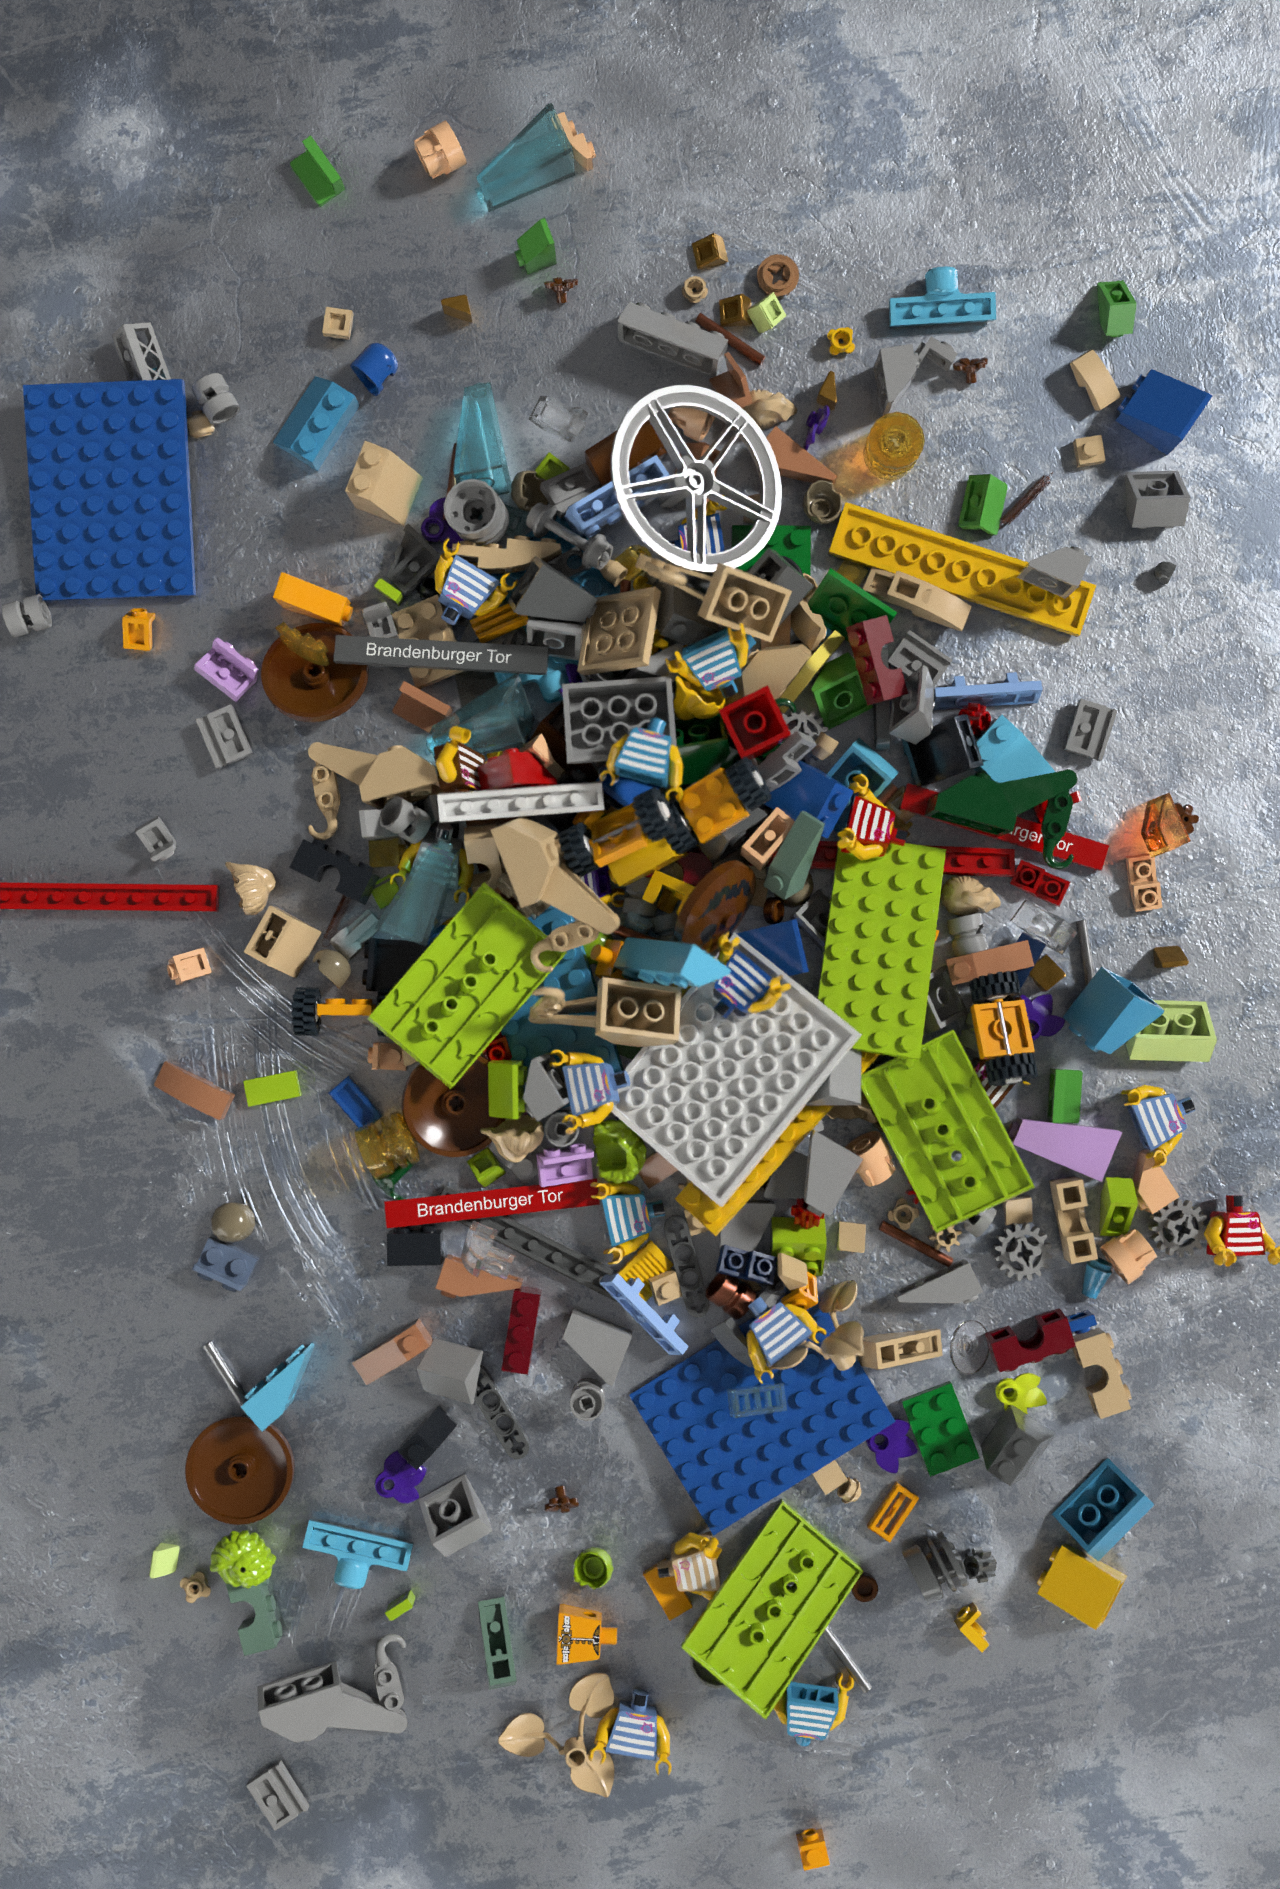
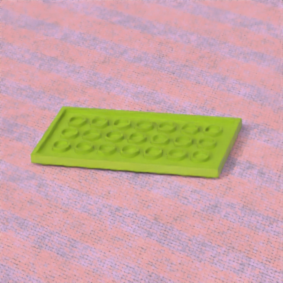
(882, 945)

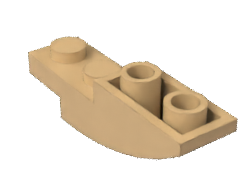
(513, 559)
(919, 597)

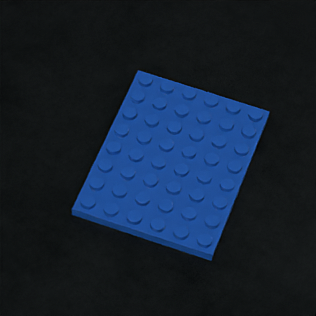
(110, 489)
(749, 1460)

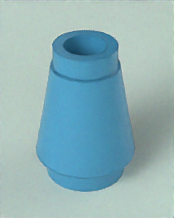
(1095, 1277)

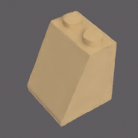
(383, 484)

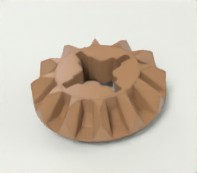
(774, 264)

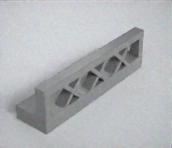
(131, 354)

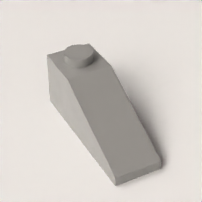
(946, 1286)

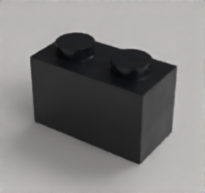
(415, 1247)

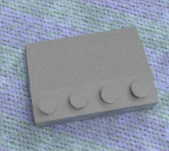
(607, 710)

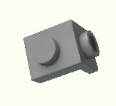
(938, 352)
(380, 621)
(157, 839)

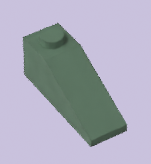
(795, 856)
(497, 1643)

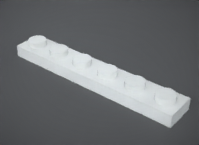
(520, 801)

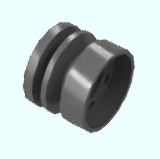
(935, 1568)

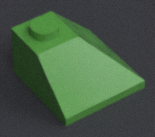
(839, 692)

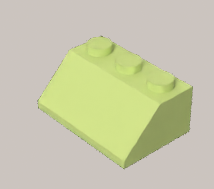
(1177, 1035)

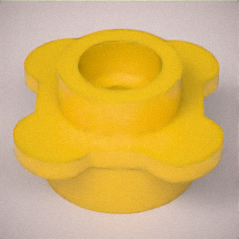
(844, 334)

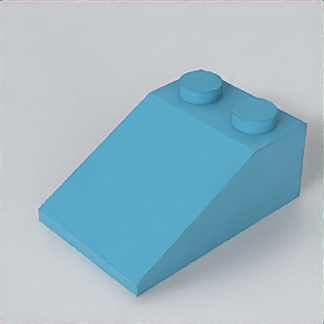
(1009, 753)
(861, 760)

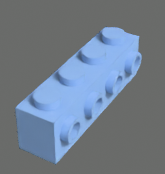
(602, 507)

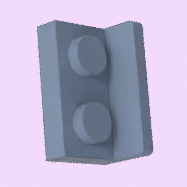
(225, 1264)

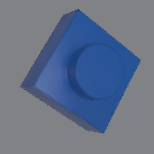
(1081, 1321)

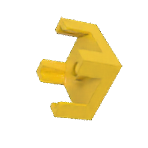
(673, 890)

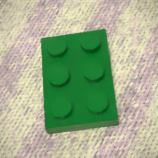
(787, 540)
(845, 603)
(940, 1428)

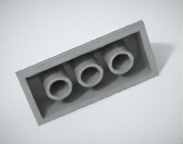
(672, 338)

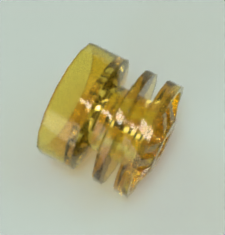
(883, 456)
(384, 1146)

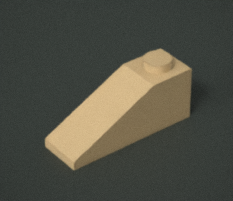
(900, 1348)

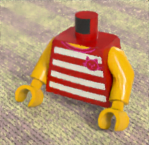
(869, 824)
(1238, 1234)

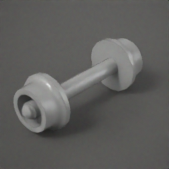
(542, 520)

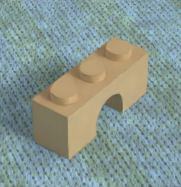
(482, 849)
(1074, 1234)
(1108, 1394)

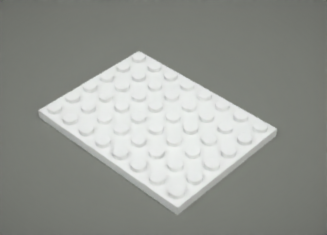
(731, 1081)

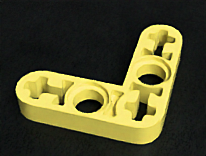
(811, 667)

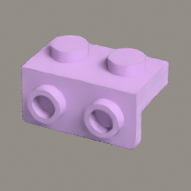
(227, 669)
(565, 1165)

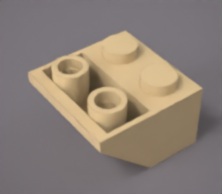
(282, 941)

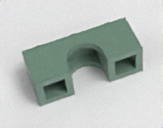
(262, 1630)

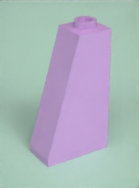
(1071, 1145)

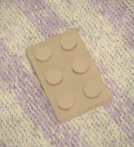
(424, 622)

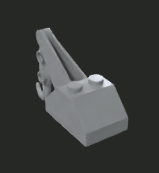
(317, 1699)

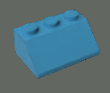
(317, 422)
(1102, 1509)

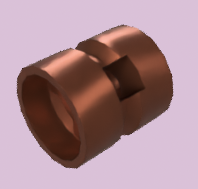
(730, 1294)

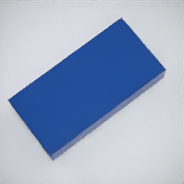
(355, 1102)

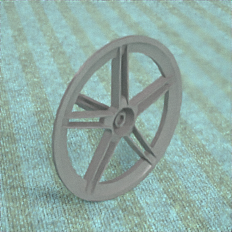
(696, 478)

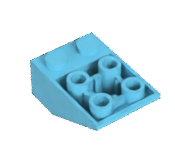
(271, 1399)

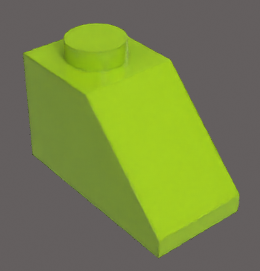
(1117, 1206)

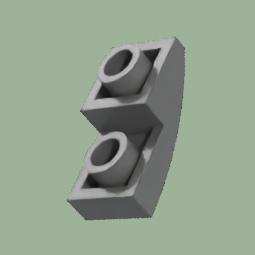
(733, 1340)

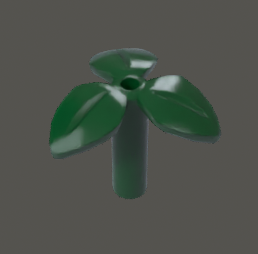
(388, 1183)

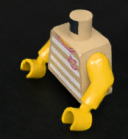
(694, 1564)

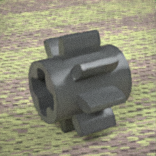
(980, 1565)

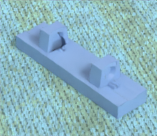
(998, 694)
(658, 1328)

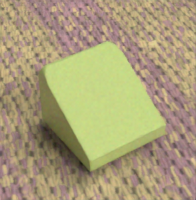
(766, 313)
(164, 1560)

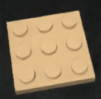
(620, 632)

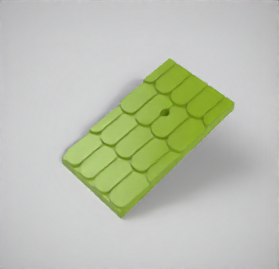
(477, 968)
(941, 1110)
(757, 1625)

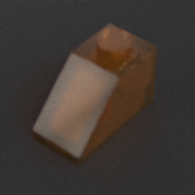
(1163, 826)

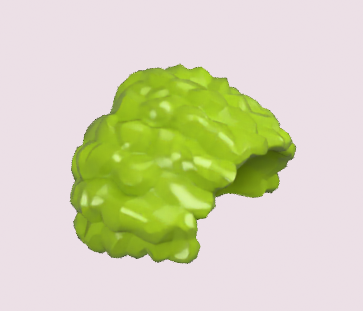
(618, 1151)
(241, 1551)

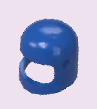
(376, 363)

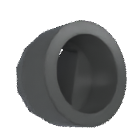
(1164, 572)

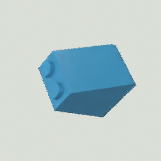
(1110, 1011)

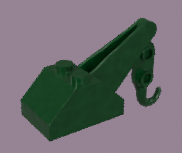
(707, 746)
(995, 806)

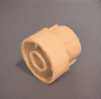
(439, 150)
(692, 421)
(876, 1161)
(1128, 1255)

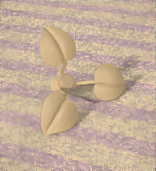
(840, 1345)
(525, 1735)

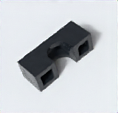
(314, 860)

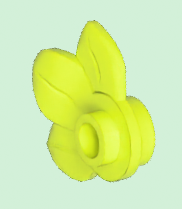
(1024, 1392)

